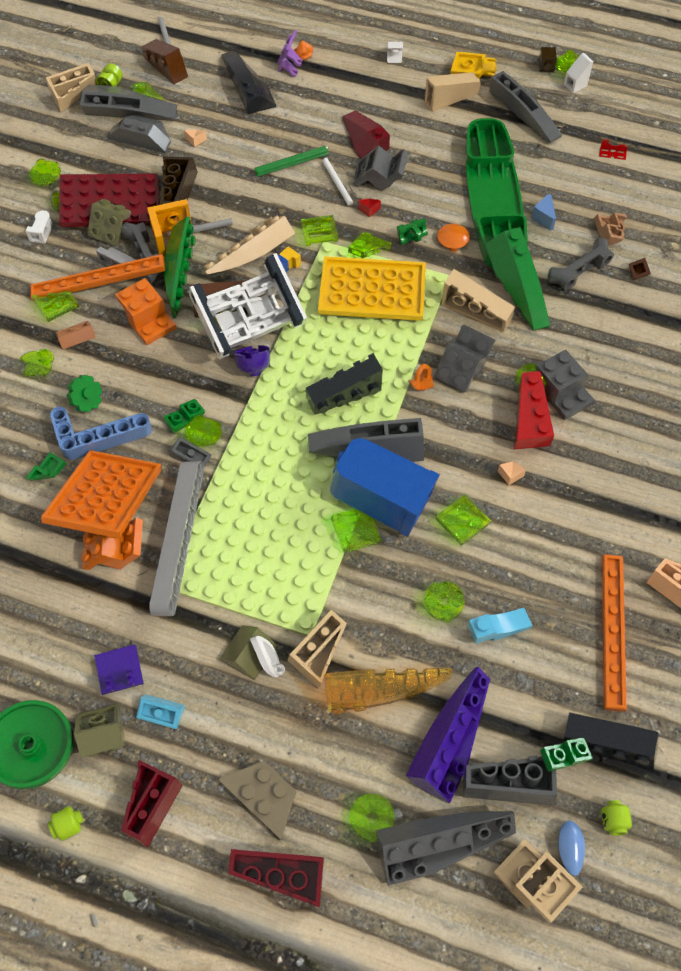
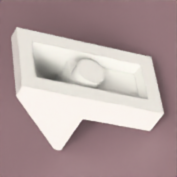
(394, 52)

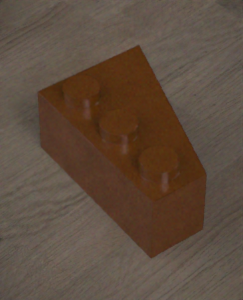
(166, 60)

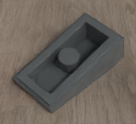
(186, 452)

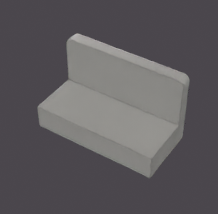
(112, 256)

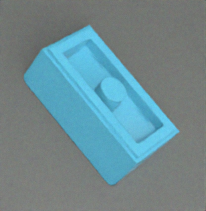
(160, 711)

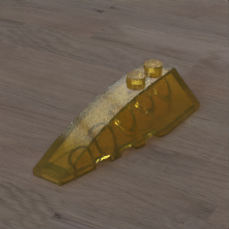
(369, 689)

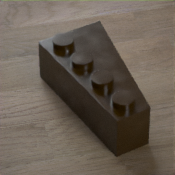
(177, 178)

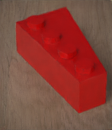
(533, 415)

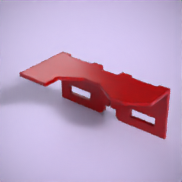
(607, 146)

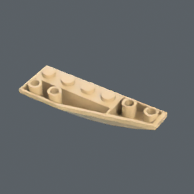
(253, 246)

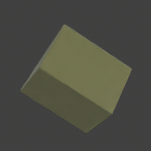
(241, 653)

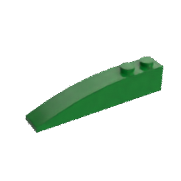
(517, 272)

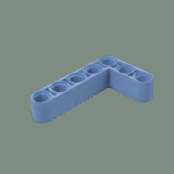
(96, 435)

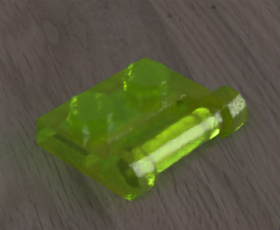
(319, 225)

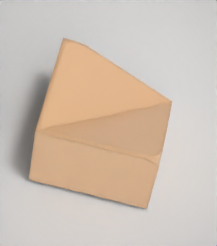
(195, 137)
(511, 472)

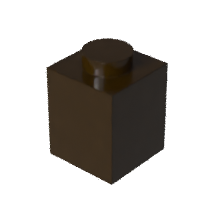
(547, 59)

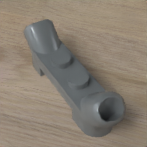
(140, 235)
(568, 276)

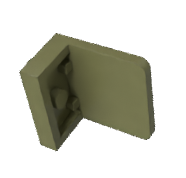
(107, 221)

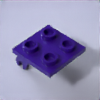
(118, 669)

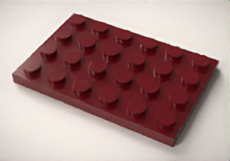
(80, 191)

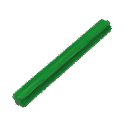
(291, 161)

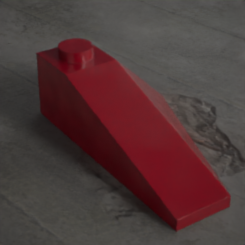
(365, 133)

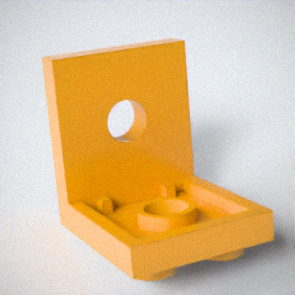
(161, 220)

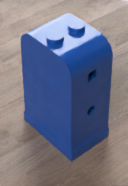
(382, 484)

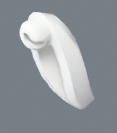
(267, 656)

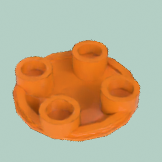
(453, 236)

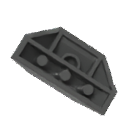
(141, 133)

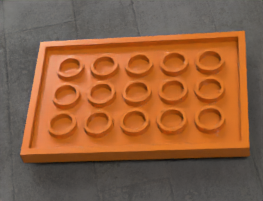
(102, 494)

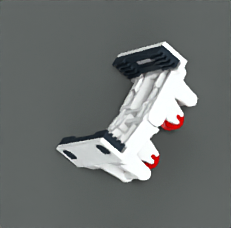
(263, 311)

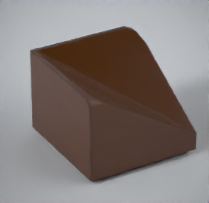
(639, 268)

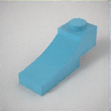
(498, 625)

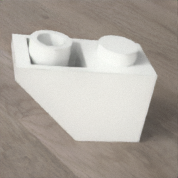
(579, 73)

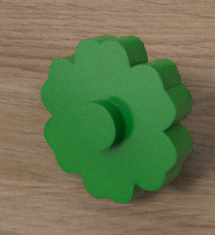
(84, 393)

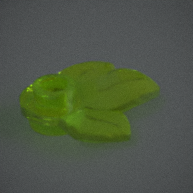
(36, 362)

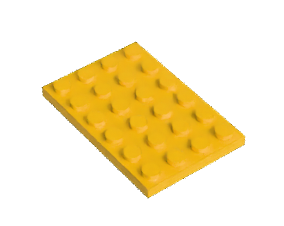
(372, 288)

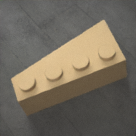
(476, 302)

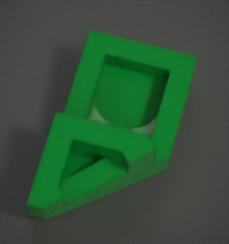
(48, 468)

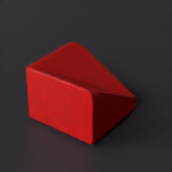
(369, 206)

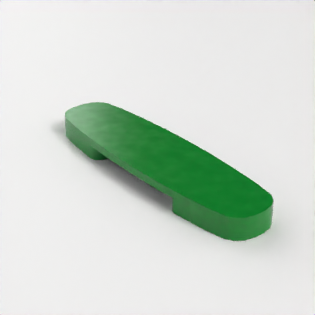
(492, 182)

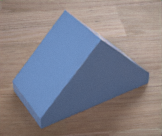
(545, 213)

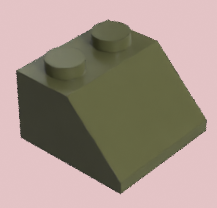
(99, 730)

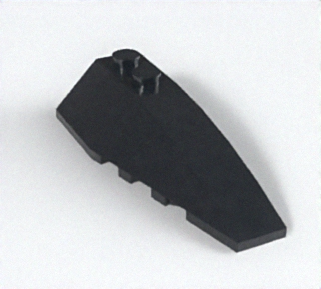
(250, 87)

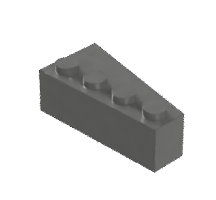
(511, 781)

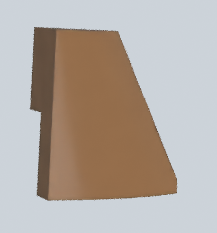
(611, 227)

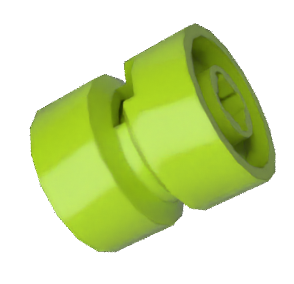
(110, 75)

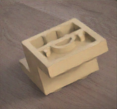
(537, 880)

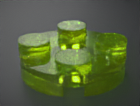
(441, 590)
(362, 807)

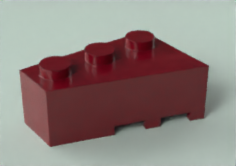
(149, 803)

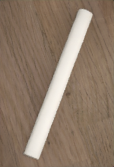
(337, 181)

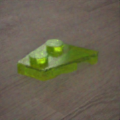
(368, 245)

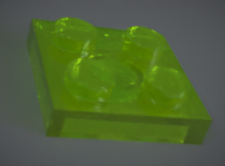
(463, 520)
(355, 530)

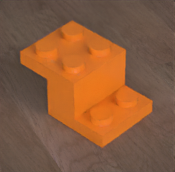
(145, 311)
(113, 551)

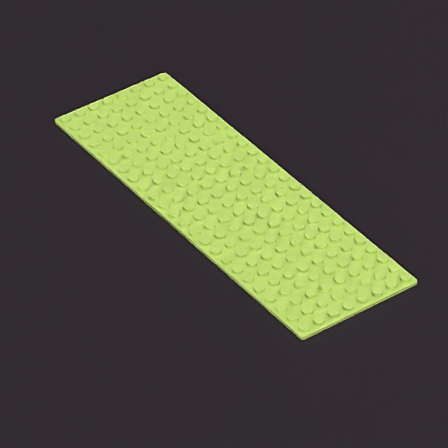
(265, 520)

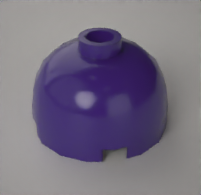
(252, 360)

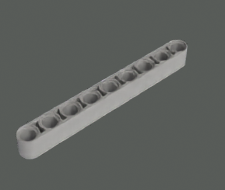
(176, 539)

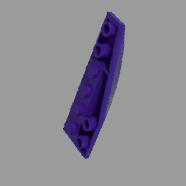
(450, 739)

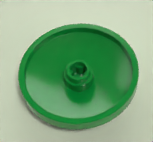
(33, 744)

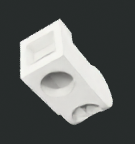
(41, 228)

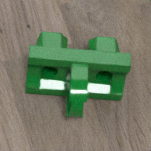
(416, 226)

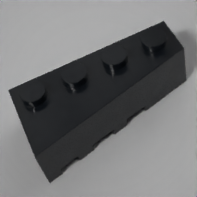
(346, 386)

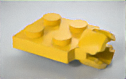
(475, 63)

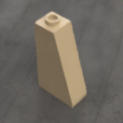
(449, 89)

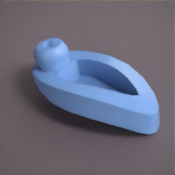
(571, 847)

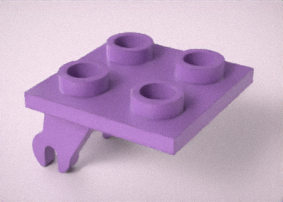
(289, 53)

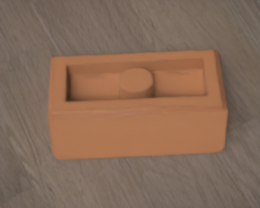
(75, 334)

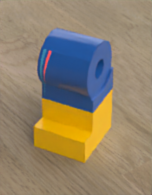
(289, 258)

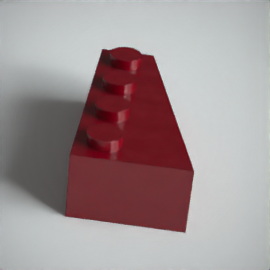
(284, 873)

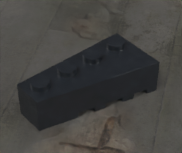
(615, 740)

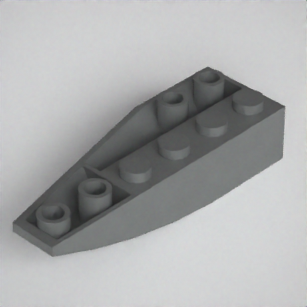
(122, 102)
(524, 105)
(398, 436)
(438, 842)

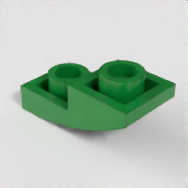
(186, 413)
(566, 754)

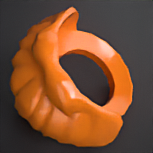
(304, 50)
(422, 378)

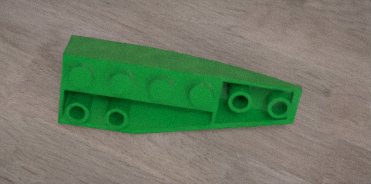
(177, 262)

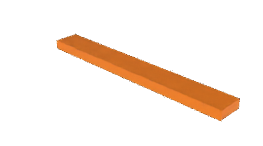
(100, 276)
(613, 634)

